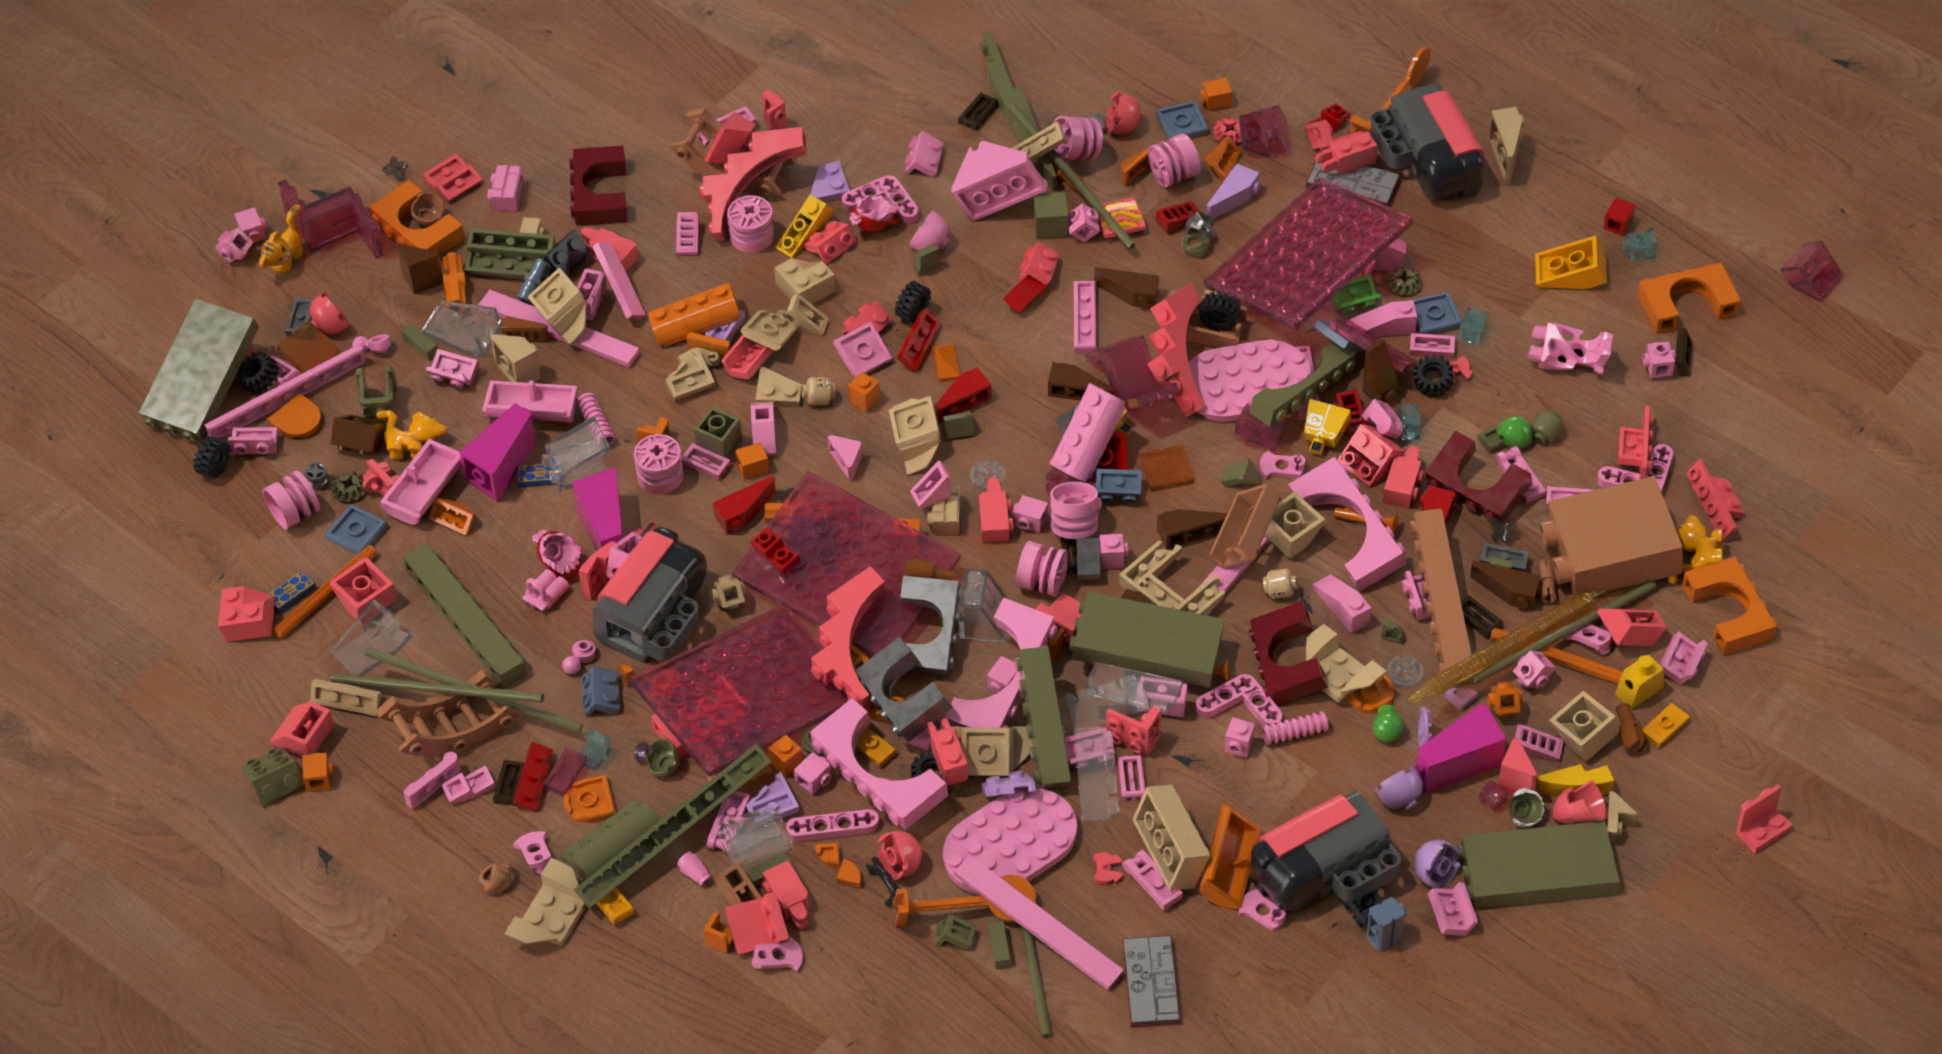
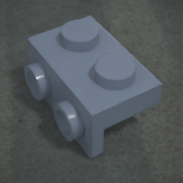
(1119, 484)
(600, 691)

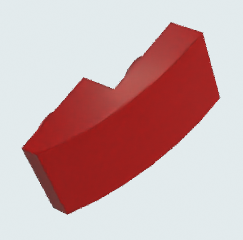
(1335, 116)
(1024, 293)
(774, 550)

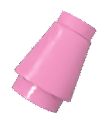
(694, 868)

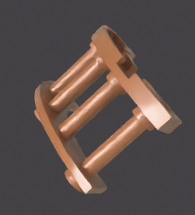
(706, 124)
(437, 707)

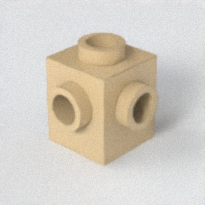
(734, 597)

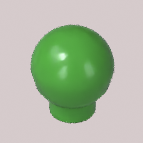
(1388, 724)

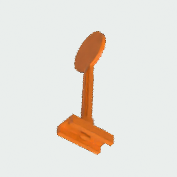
(1415, 72)
(914, 906)

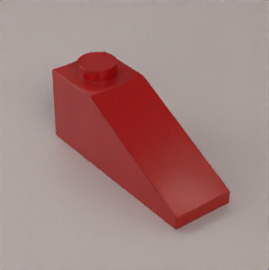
(964, 393)
(1438, 499)
(742, 506)

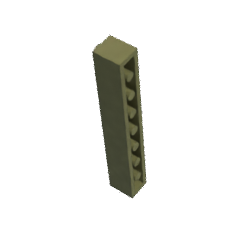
(464, 615)

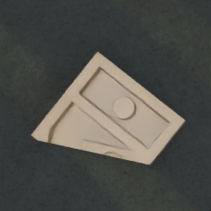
(690, 377)
(778, 389)

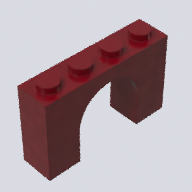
(591, 164)
(1492, 502)
(1271, 632)

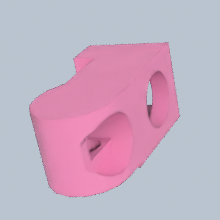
(1384, 418)

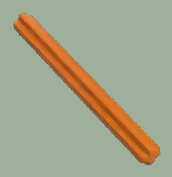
(318, 597)
(1570, 660)

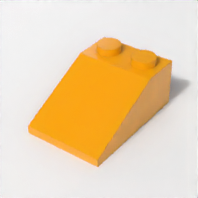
(1572, 265)

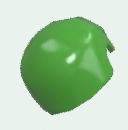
(1516, 431)

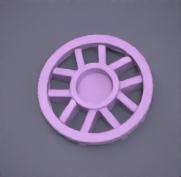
(1424, 725)

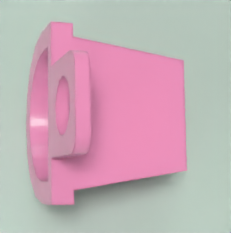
(1389, 258)

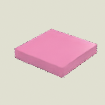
(862, 350)

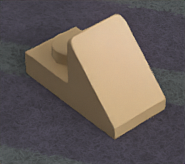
(807, 317)
(1618, 815)

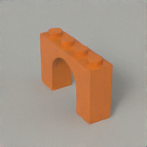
(396, 207)
(1708, 281)
(1730, 580)

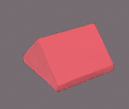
(1517, 770)

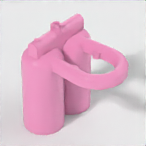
(545, 590)

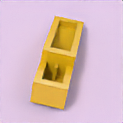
(1573, 777)

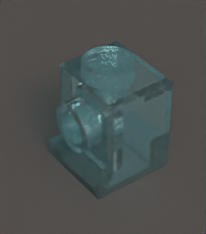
(1640, 245)
(1473, 325)
(1411, 421)

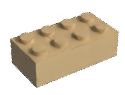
(1171, 837)

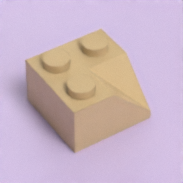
(806, 278)
(516, 358)
(1294, 525)
(1585, 725)

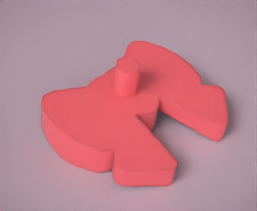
(1462, 366)
(1104, 874)

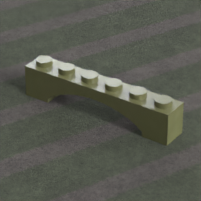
(1274, 404)

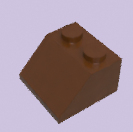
(358, 433)

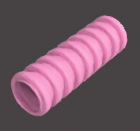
(590, 408)
(1295, 728)

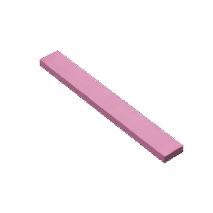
(589, 340)
(285, 392)
(1038, 922)

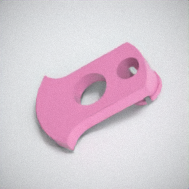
(1269, 461)
(1600, 641)
(536, 860)
(1252, 901)
(790, 949)

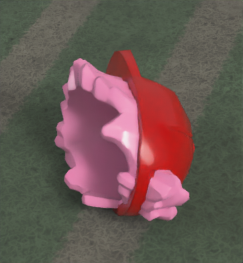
(874, 214)
(558, 553)

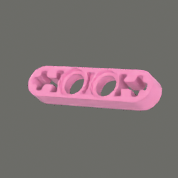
(832, 821)

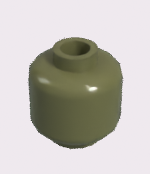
(1547, 427)

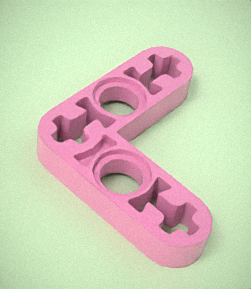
(882, 189)
(1624, 475)
(1244, 695)

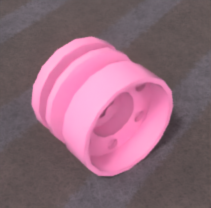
(1083, 138)
(1174, 160)
(750, 224)
(658, 464)
(292, 498)
(1074, 510)
(1041, 568)

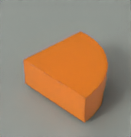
(626, 673)
(828, 854)
(849, 874)

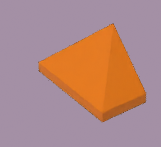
(1223, 157)
(1134, 166)
(946, 362)
(452, 515)

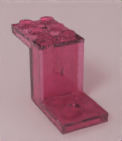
(333, 218)
(1130, 375)

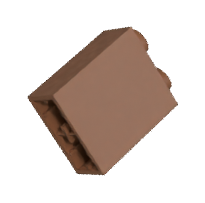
(1612, 537)

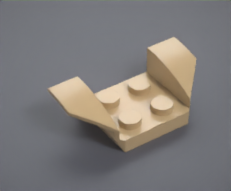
(561, 305)
(916, 432)
(1341, 670)
(993, 749)
(552, 910)

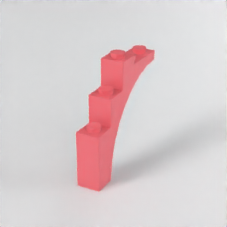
(742, 168)
(1170, 342)
(846, 608)

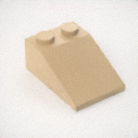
(1505, 138)

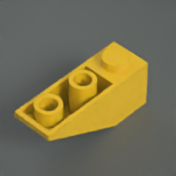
(809, 220)

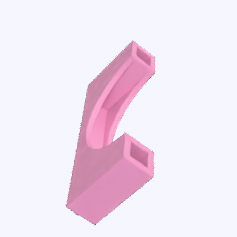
(1379, 553)
(1030, 630)
(902, 800)

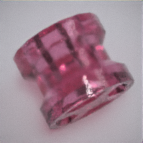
(1055, 476)
(1493, 795)

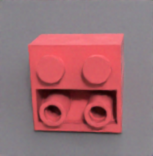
(1369, 455)
(1633, 626)
(304, 729)

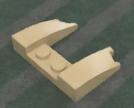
(1143, 578)

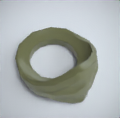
(1199, 249)

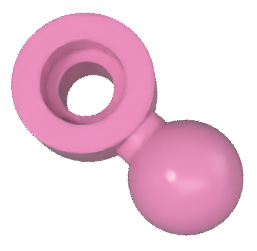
(377, 343)
(583, 652)

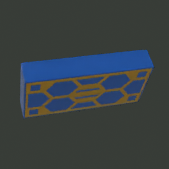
(533, 475)
(291, 590)

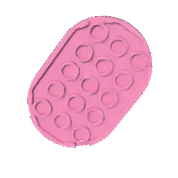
(1236, 373)
(1014, 835)

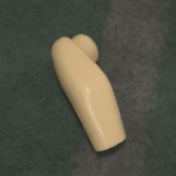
(711, 358)

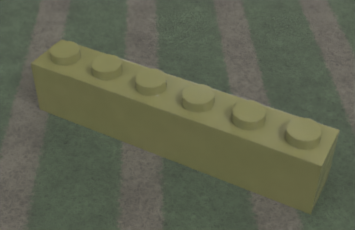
(1043, 718)

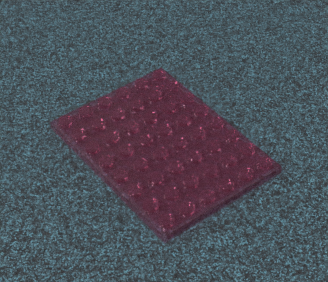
(1308, 252)
(836, 542)
(740, 689)

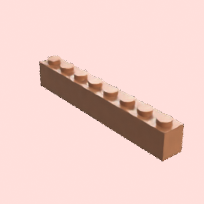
(1441, 588)

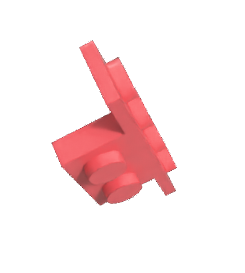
(1634, 446)
(1716, 498)

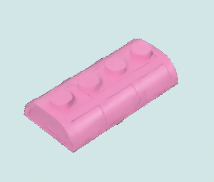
(544, 401)
(1088, 433)
(421, 482)

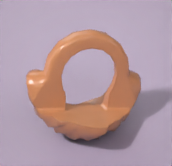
(500, 877)

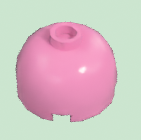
(931, 232)

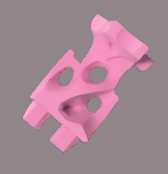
(1594, 351)

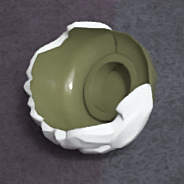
(1526, 808)

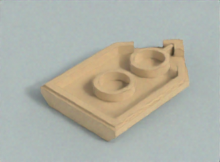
(769, 328)

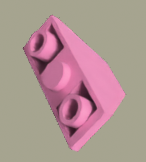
(764, 426)

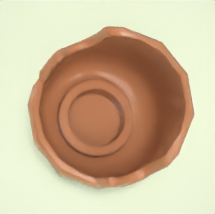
(427, 209)

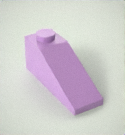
(1234, 191)

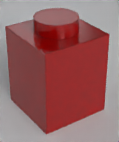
(1619, 216)

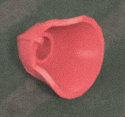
(1580, 805)

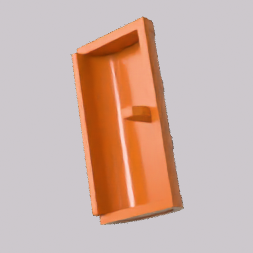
(694, 314)
(1229, 859)

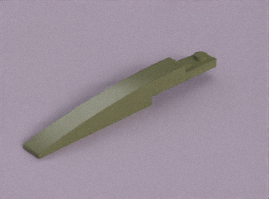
(1006, 96)
(672, 826)

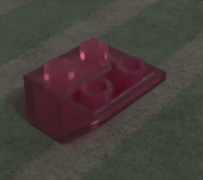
(1265, 132)
(1812, 270)

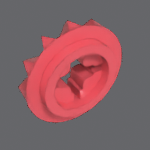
(1220, 130)

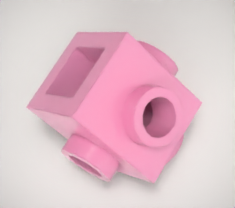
(1083, 222)
(233, 245)
(1659, 359)
(1534, 669)

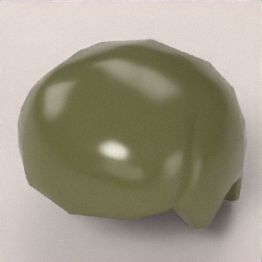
(663, 757)

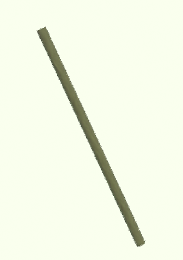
(1076, 181)
(1561, 633)
(445, 679)
(437, 687)
(1036, 983)

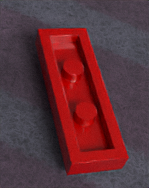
(918, 340)
(533, 776)

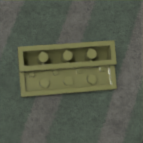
(506, 253)
(610, 838)

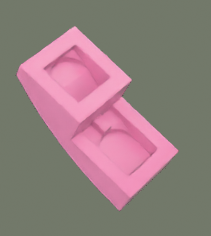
(466, 788)

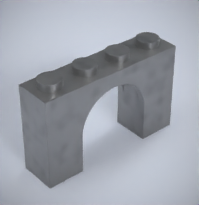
(944, 598)
(879, 677)

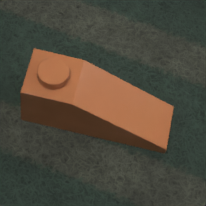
(736, 885)

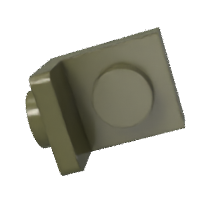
(955, 931)

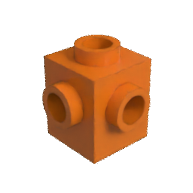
(1510, 704)

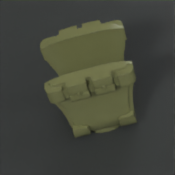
(386, 403)

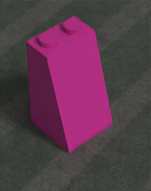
(495, 453)
(600, 507)
(1461, 750)

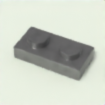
(298, 315)
(1518, 556)

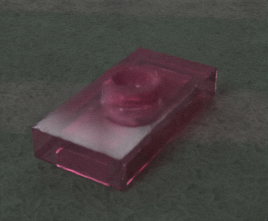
(565, 771)

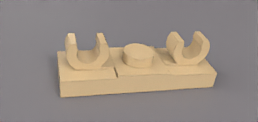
(1043, 141)
(345, 697)

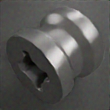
(316, 470)

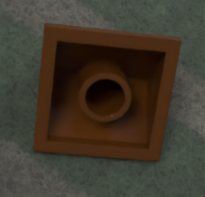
(420, 267)

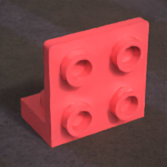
(1321, 134)
(1065, 612)
(1135, 735)
(1762, 821)
(756, 923)

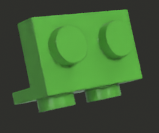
(1356, 293)

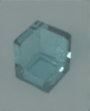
(596, 748)

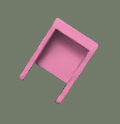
(995, 180)

